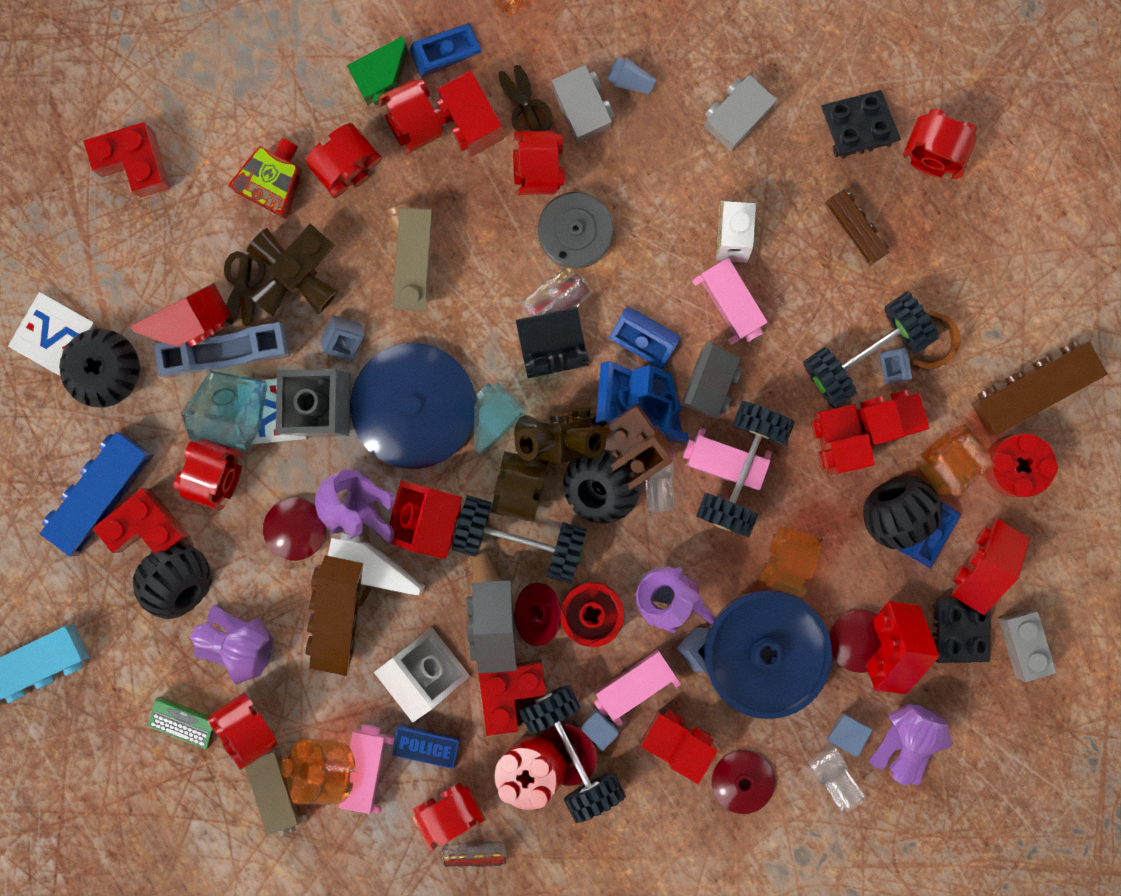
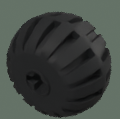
(117, 373)
(598, 491)
(902, 512)
(172, 581)

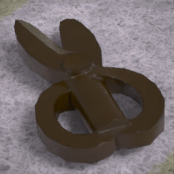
(522, 97)
(240, 295)

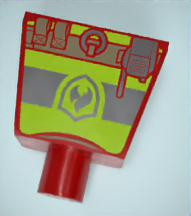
(269, 178)

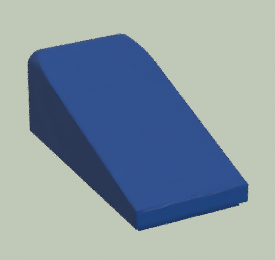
(444, 49)

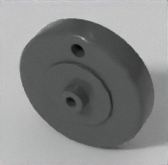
(575, 230)

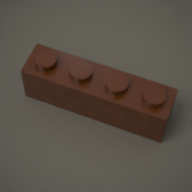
(1039, 388)
(334, 614)

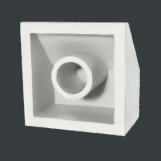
(422, 674)

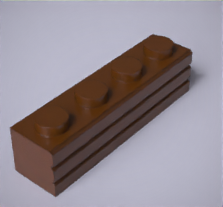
(857, 227)

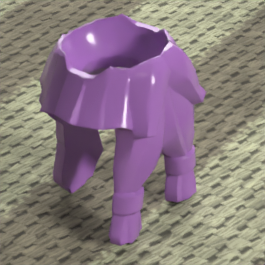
(356, 507)
(684, 601)
(241, 650)
(919, 735)

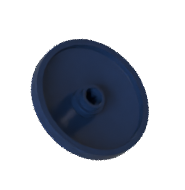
(413, 406)
(768, 654)

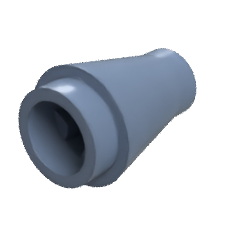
(630, 76)

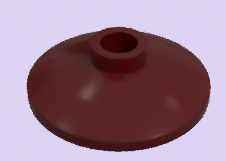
(537, 614)
(583, 747)
(738, 766)

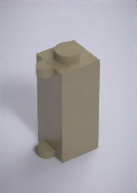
(272, 795)

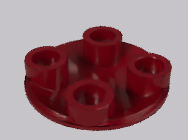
(293, 529)
(854, 640)

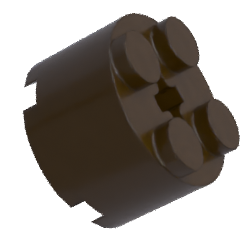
(518, 487)

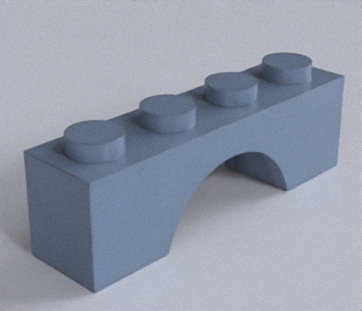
(224, 351)

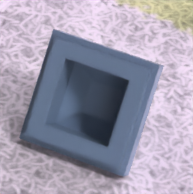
(895, 365)

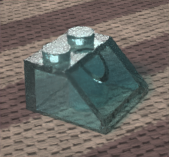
(226, 410)
(494, 415)

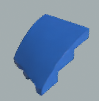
(648, 387)

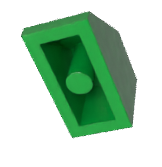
(379, 70)

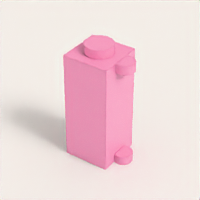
(733, 301)
(725, 461)
(634, 686)
(368, 749)

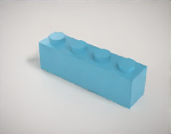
(40, 661)

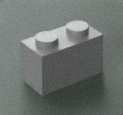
(582, 104)
(739, 113)
(1026, 645)

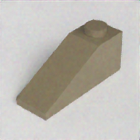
(413, 259)

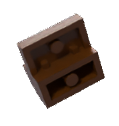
(637, 440)

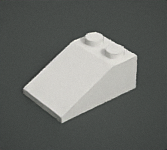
(377, 567)

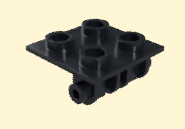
(860, 124)
(552, 342)
(961, 632)

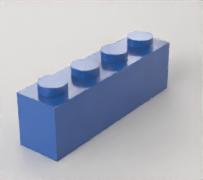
(95, 494)

